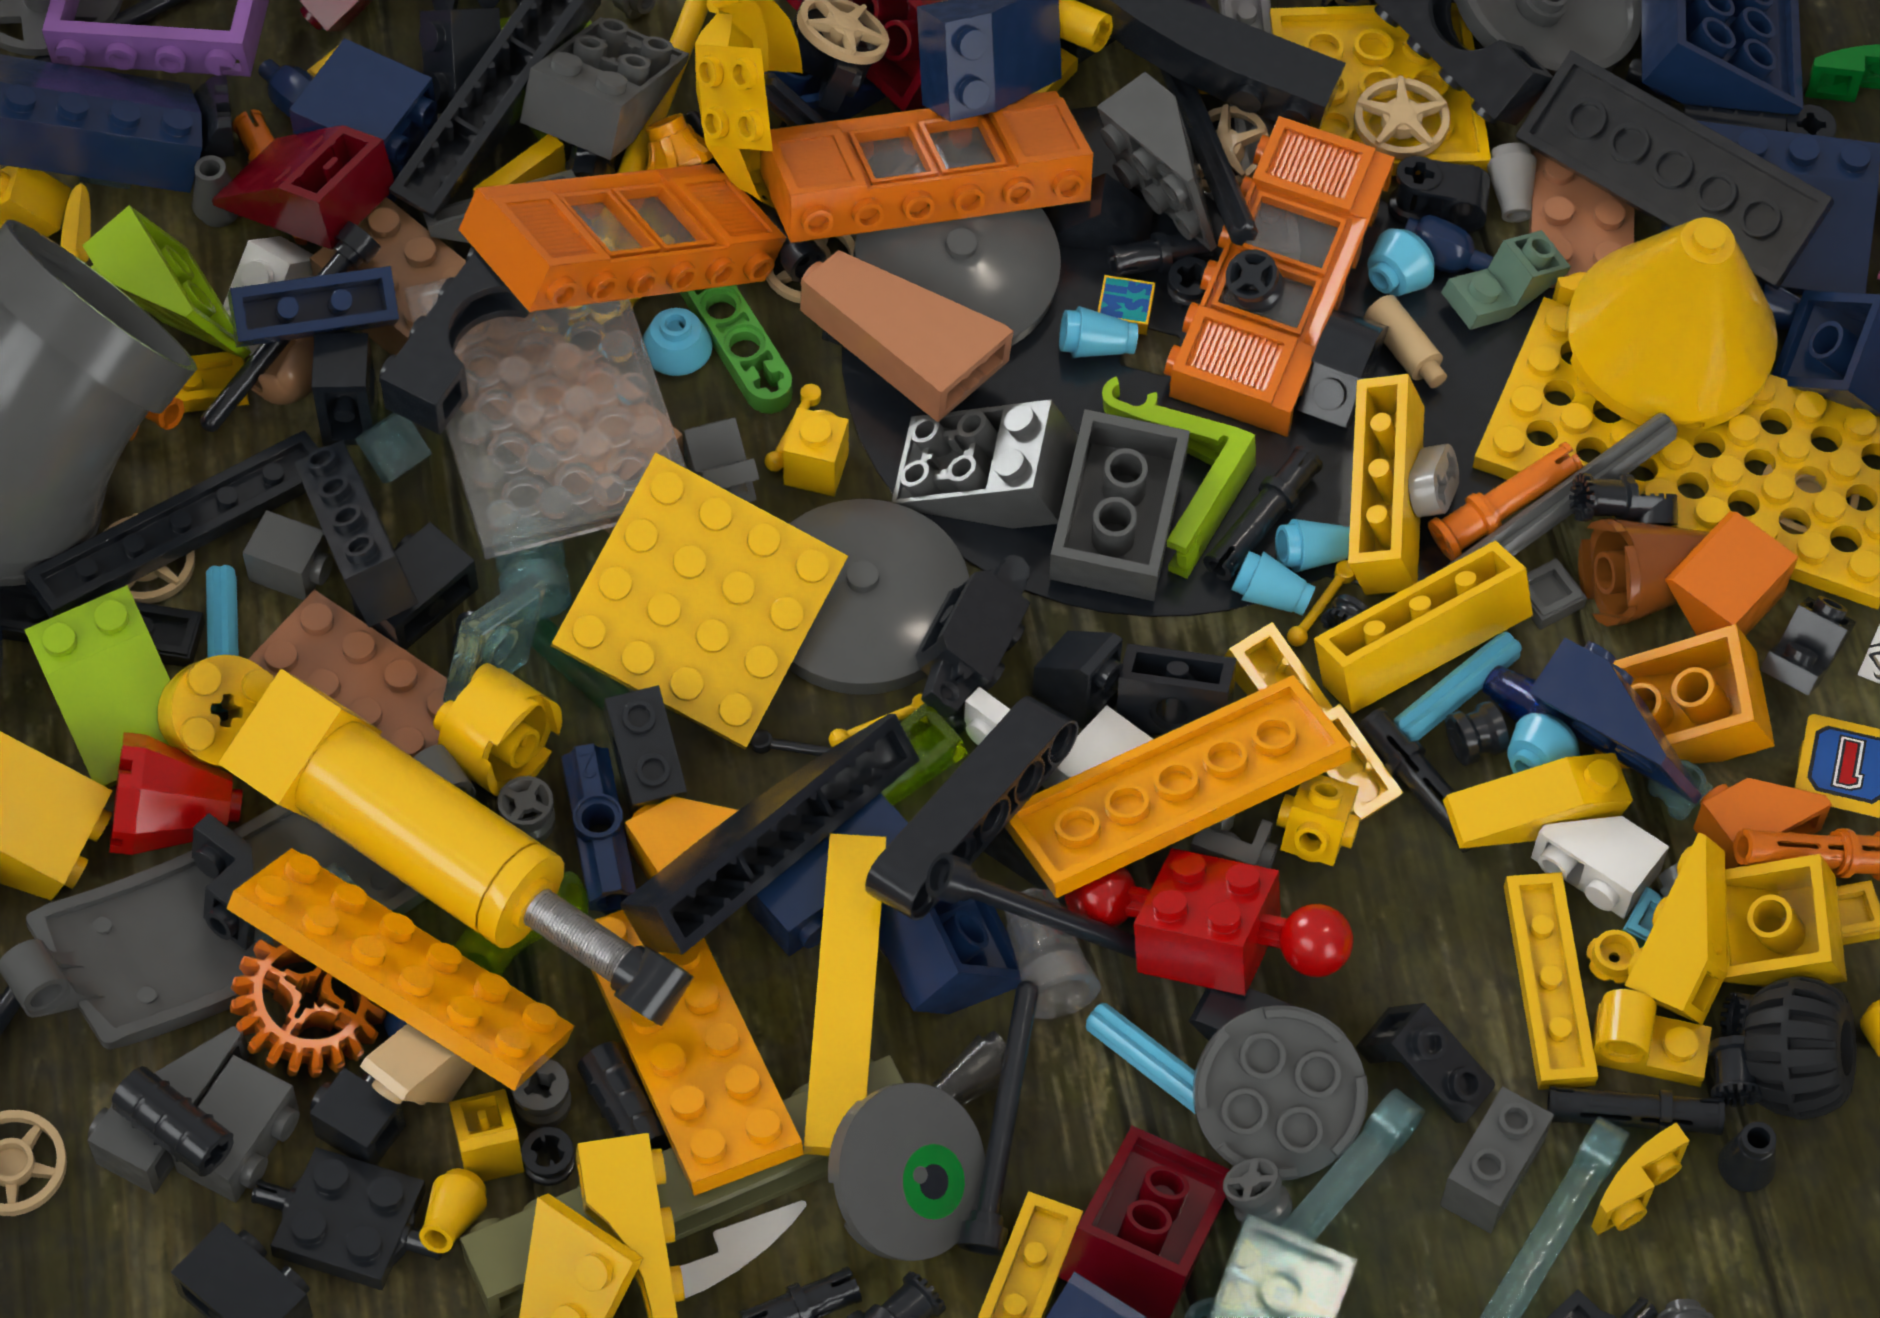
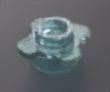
(1679, 807)

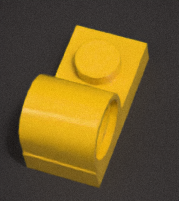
(1638, 1041)

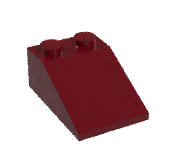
(1147, 1223)

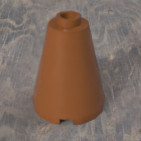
(1628, 565)

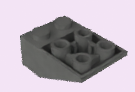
(601, 86)
(1156, 155)
(989, 465)

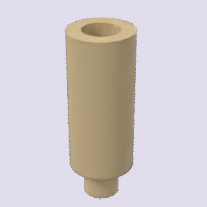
(1408, 341)

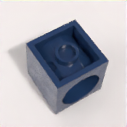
(372, 97)

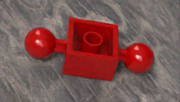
(1214, 921)

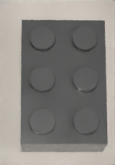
(1119, 505)

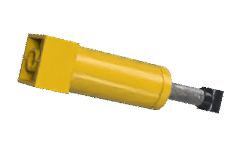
(431, 836)

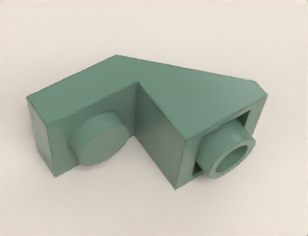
(1514, 278)

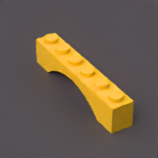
(622, 1198)

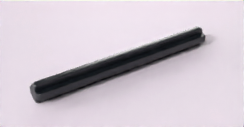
(1213, 161)

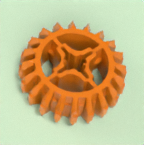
(288, 989)

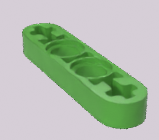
(739, 327)

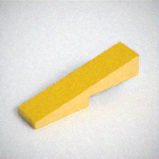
(1267, 659)

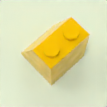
(45, 820)

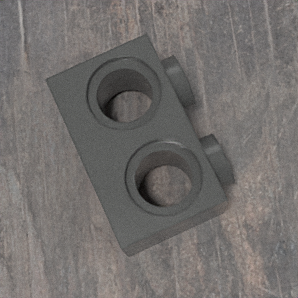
(1496, 1160)

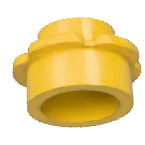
(1611, 943)

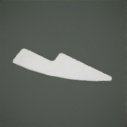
(738, 1246)

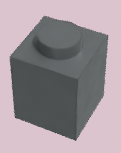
(287, 556)

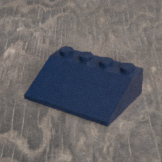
(1724, 53)
(98, 124)
(1840, 168)

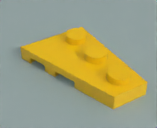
(574, 1266)

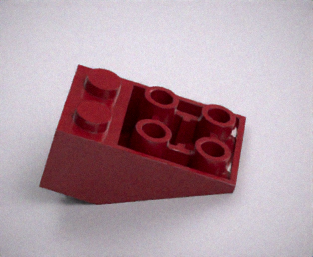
(312, 183)

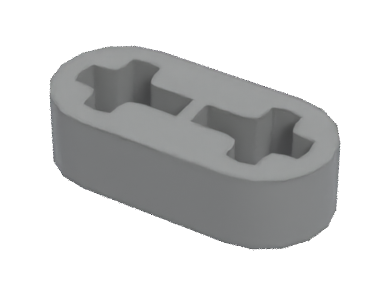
(1433, 480)

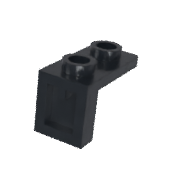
(1432, 1056)

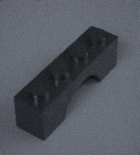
(1499, 77)
(426, 376)

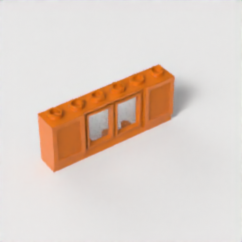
(925, 168)
(1311, 216)
(621, 236)

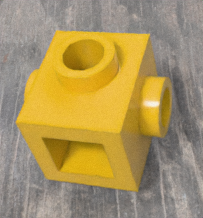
(1319, 819)

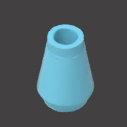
(1096, 334)
(1311, 544)
(1272, 584)

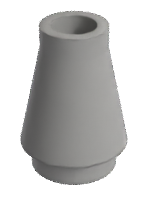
(1513, 178)

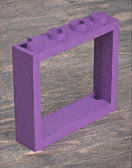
(155, 46)

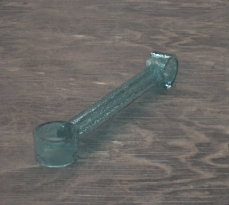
(1382, 1136)
(1534, 1260)

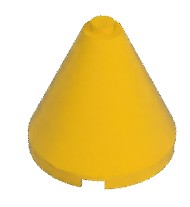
(1673, 327)

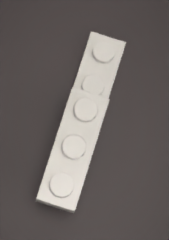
(1098, 742)

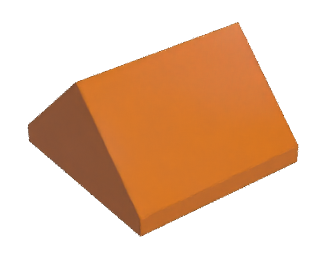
(1731, 576)

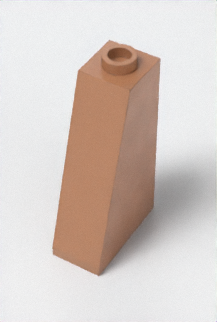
(904, 332)

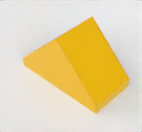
(487, 1135)

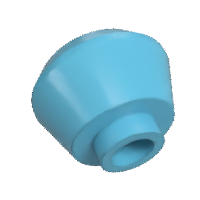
(1400, 263)
(677, 342)
(1540, 740)

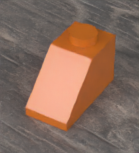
(1758, 807)

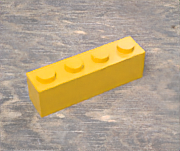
(1382, 520)
(1423, 626)

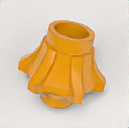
(675, 144)

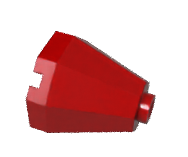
(165, 795)

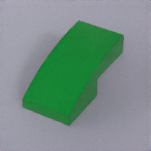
(1843, 72)

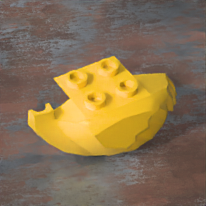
(730, 83)

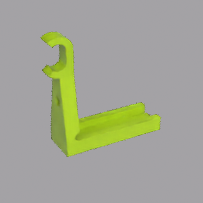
(1221, 445)

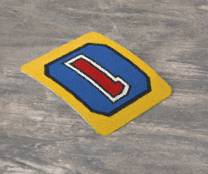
(1841, 763)

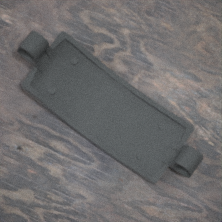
(143, 953)

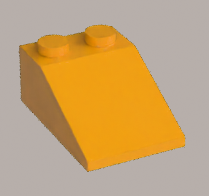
(1705, 695)

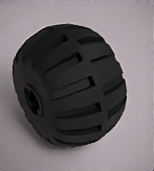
(1801, 1047)

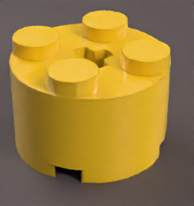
(188, 698)
(498, 728)

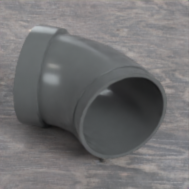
(73, 389)

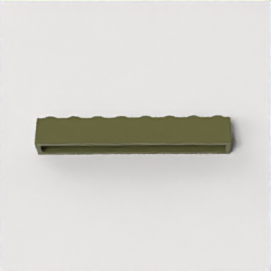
(499, 1249)

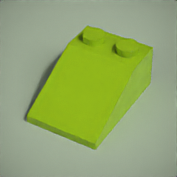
(161, 278)
(102, 677)

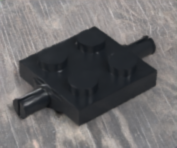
(346, 1218)

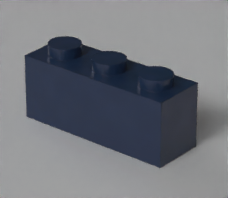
(313, 306)
(794, 901)

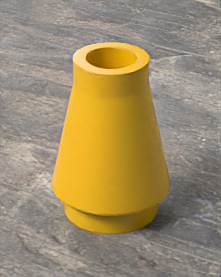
(452, 1208)

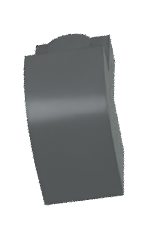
(719, 457)

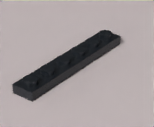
(171, 528)

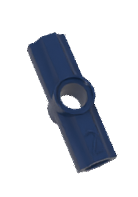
(593, 802)

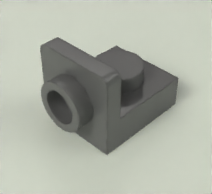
(1229, 846)

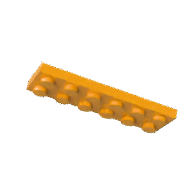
(1176, 785)
(401, 968)
(705, 1075)

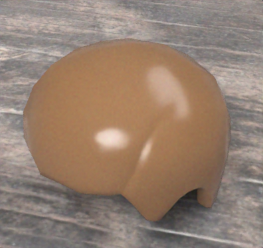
(289, 375)

